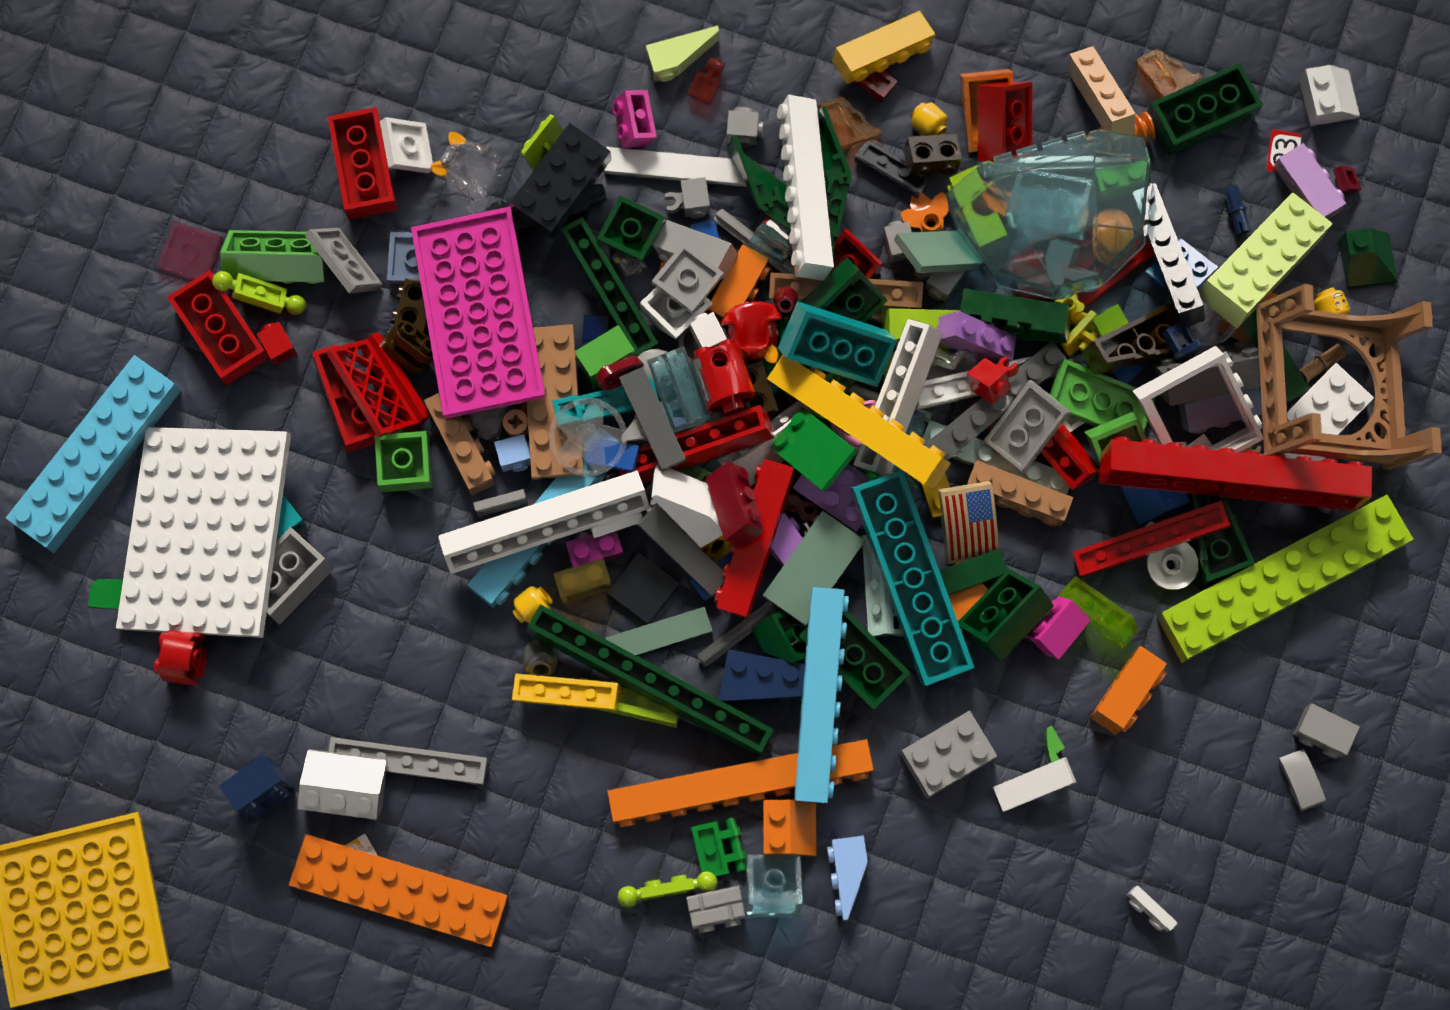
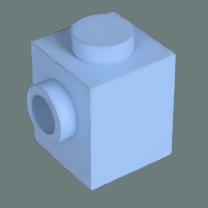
(513, 453)

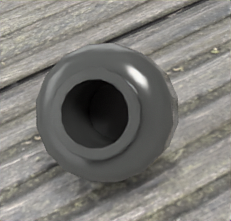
(539, 658)

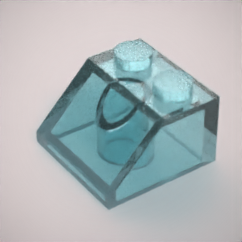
(773, 886)

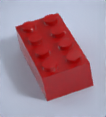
(362, 163)
(218, 328)

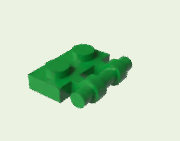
(710, 848)

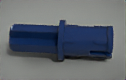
(1237, 210)

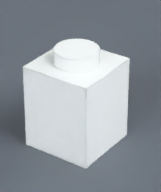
(707, 330)

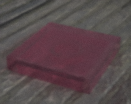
(189, 251)

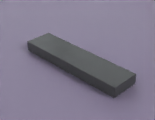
(652, 419)
(682, 550)

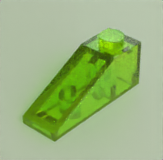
(1105, 615)

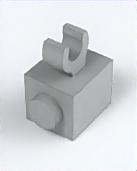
(693, 197)
(941, 284)

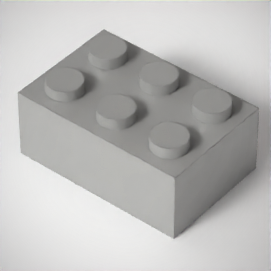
(948, 754)

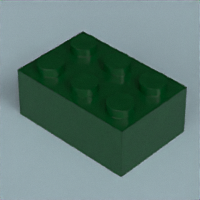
(1005, 614)

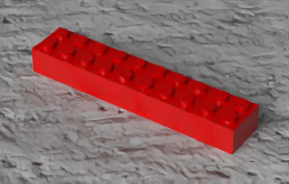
(1235, 474)

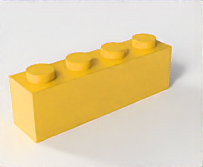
(883, 47)

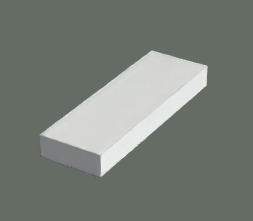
(1034, 784)

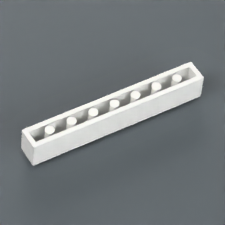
(805, 188)
(543, 522)

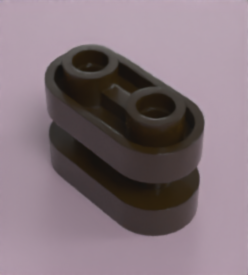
(408, 347)

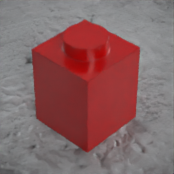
(276, 343)

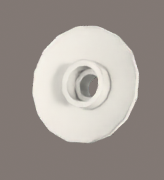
(1184, 571)

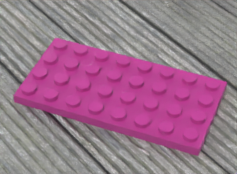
(478, 312)

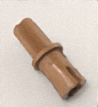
(1322, 362)

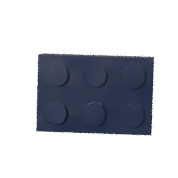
(257, 787)

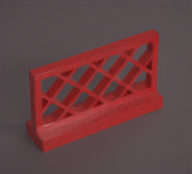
(390, 379)

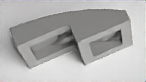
(1302, 780)

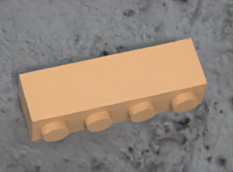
(1101, 92)

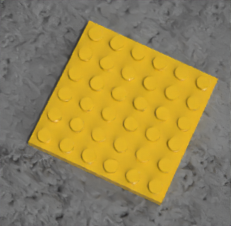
(78, 910)

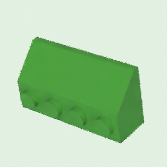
(272, 256)

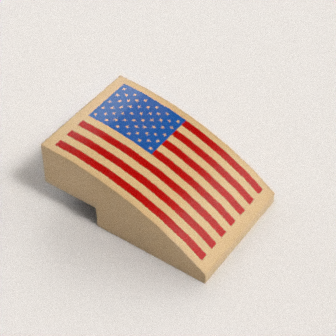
(968, 521)

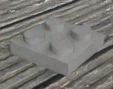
(687, 278)

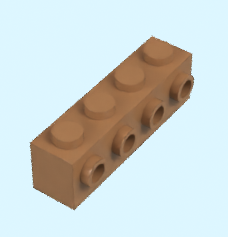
(462, 447)
(1023, 495)

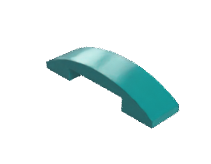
(616, 398)

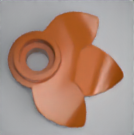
(926, 210)

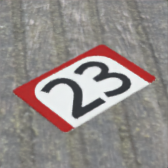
(1280, 144)

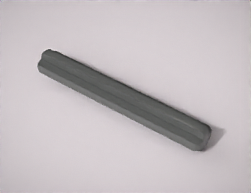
(736, 634)

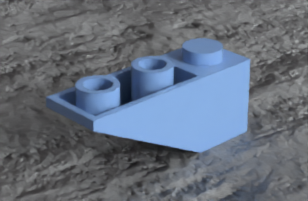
(849, 863)

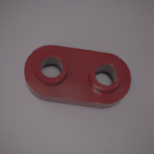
(609, 375)

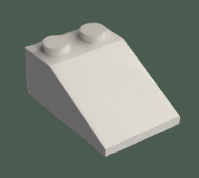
(687, 503)

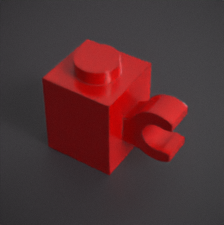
(991, 380)

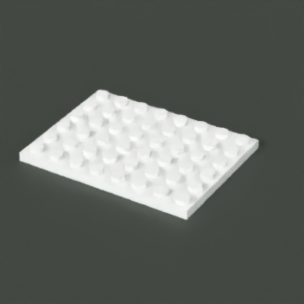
(204, 531)

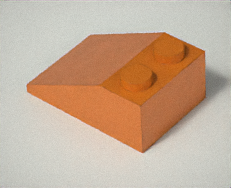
(969, 90)

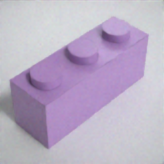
(1310, 181)

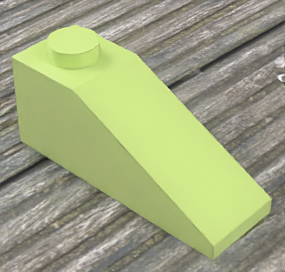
(674, 55)

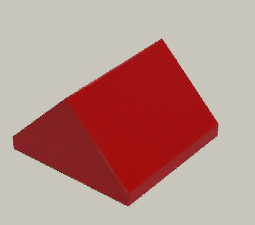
(850, 247)

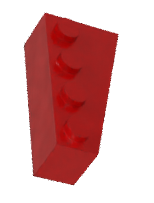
(348, 417)

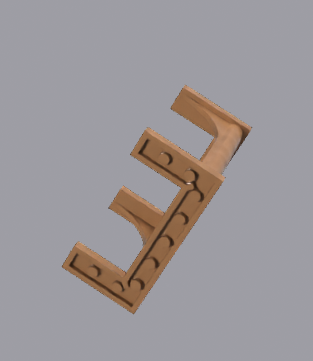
(1303, 435)

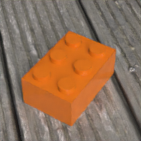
(1129, 691)

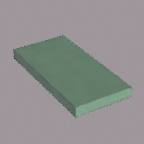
(814, 563)

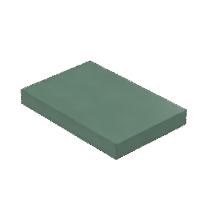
(937, 251)

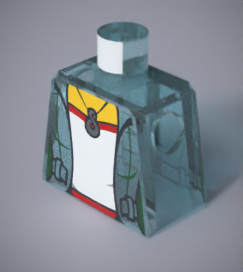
(772, 241)

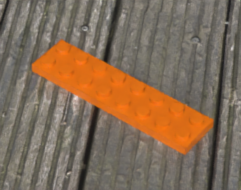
(398, 890)

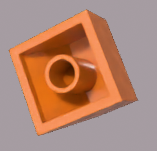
(789, 827)

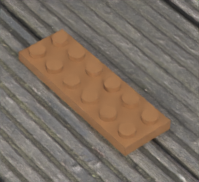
(560, 380)

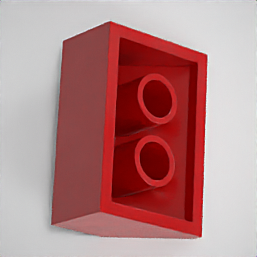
(1004, 118)

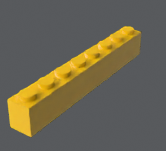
(860, 422)

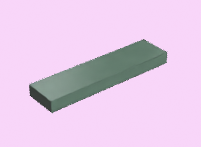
(664, 632)

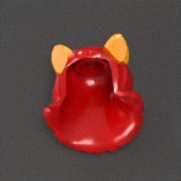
(754, 330)

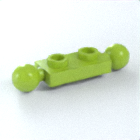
(259, 293)
(629, 896)

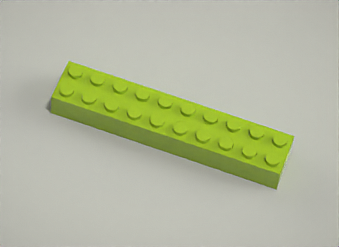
(1284, 578)

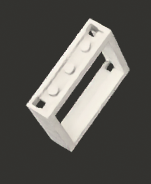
(1237, 441)

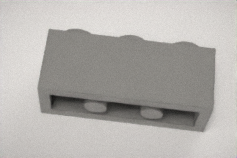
(715, 250)

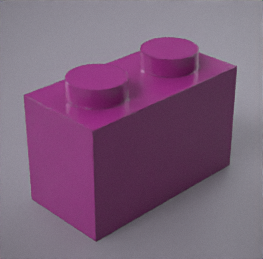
(590, 549)

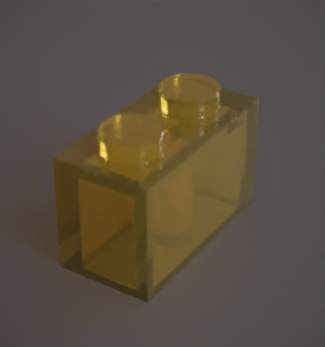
(582, 580)

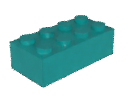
(837, 344)

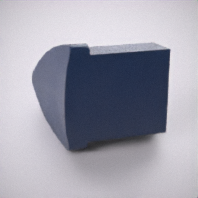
(1182, 341)

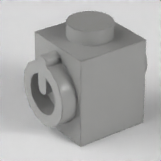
(745, 125)

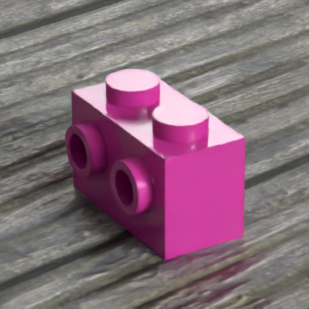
(634, 119)
(1059, 628)

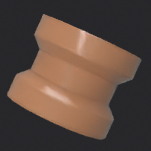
(517, 427)

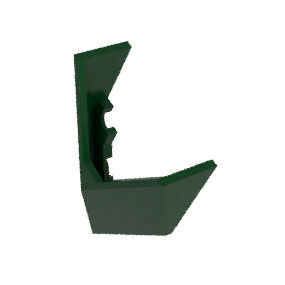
(770, 192)

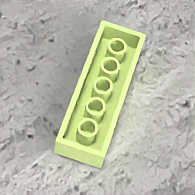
(1264, 260)

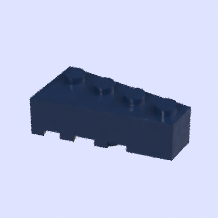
(760, 679)

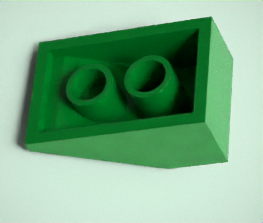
(813, 449)

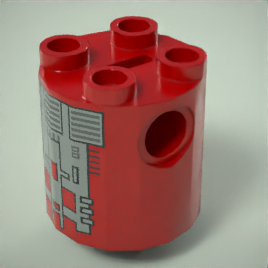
(724, 386)

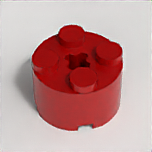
(181, 657)

